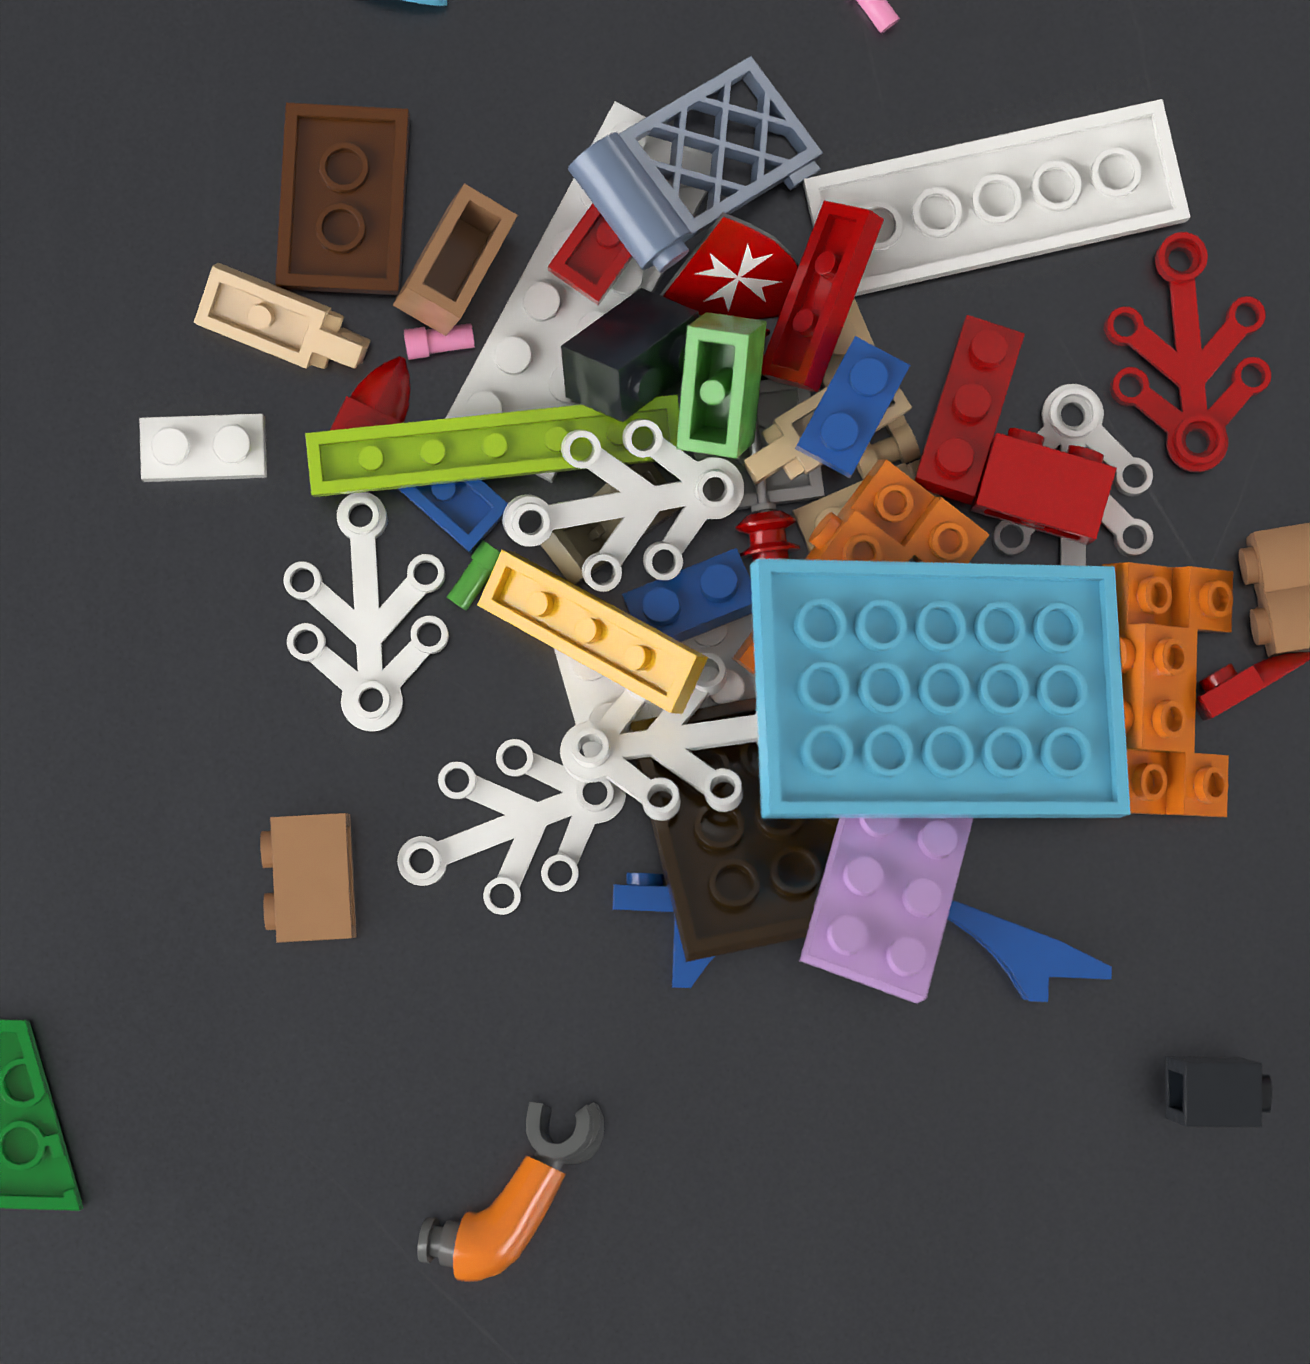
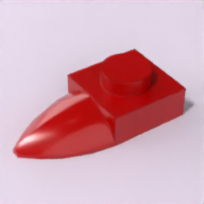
(378, 398)
(1228, 687)

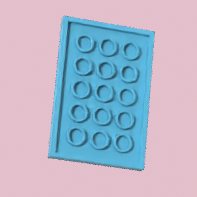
(938, 690)

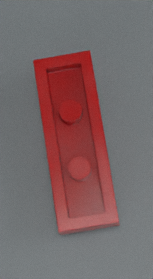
(821, 295)
(968, 409)

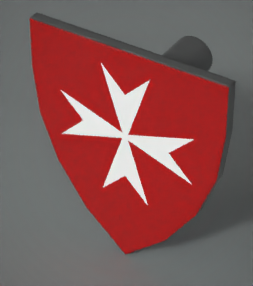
(735, 272)

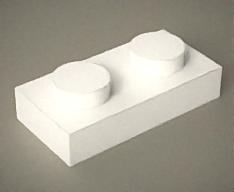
(203, 447)

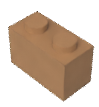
(455, 260)
(310, 877)

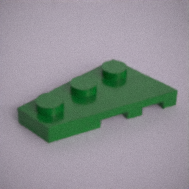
(32, 1147)

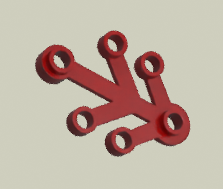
(1190, 364)

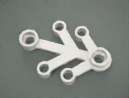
(1095, 437)
(636, 503)
(367, 623)
(666, 742)
(522, 821)

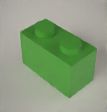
(721, 384)

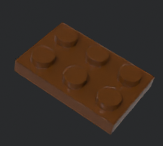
(342, 198)

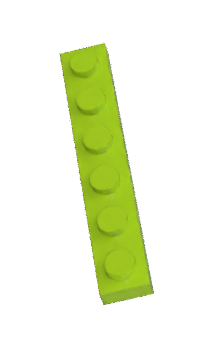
(474, 447)

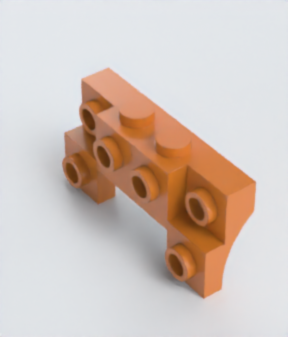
(889, 522)
(1158, 634)

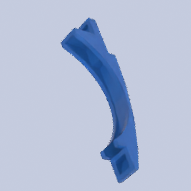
(1021, 952)

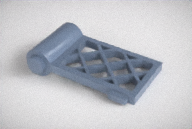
(634, 189)

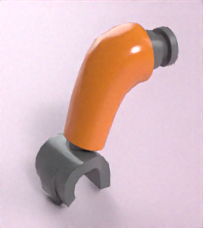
(497, 1236)

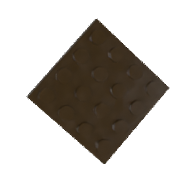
(733, 873)

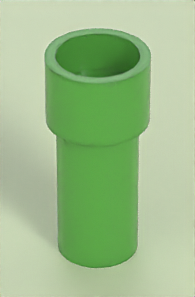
(474, 576)

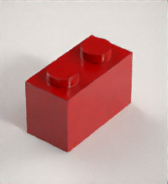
(1044, 486)

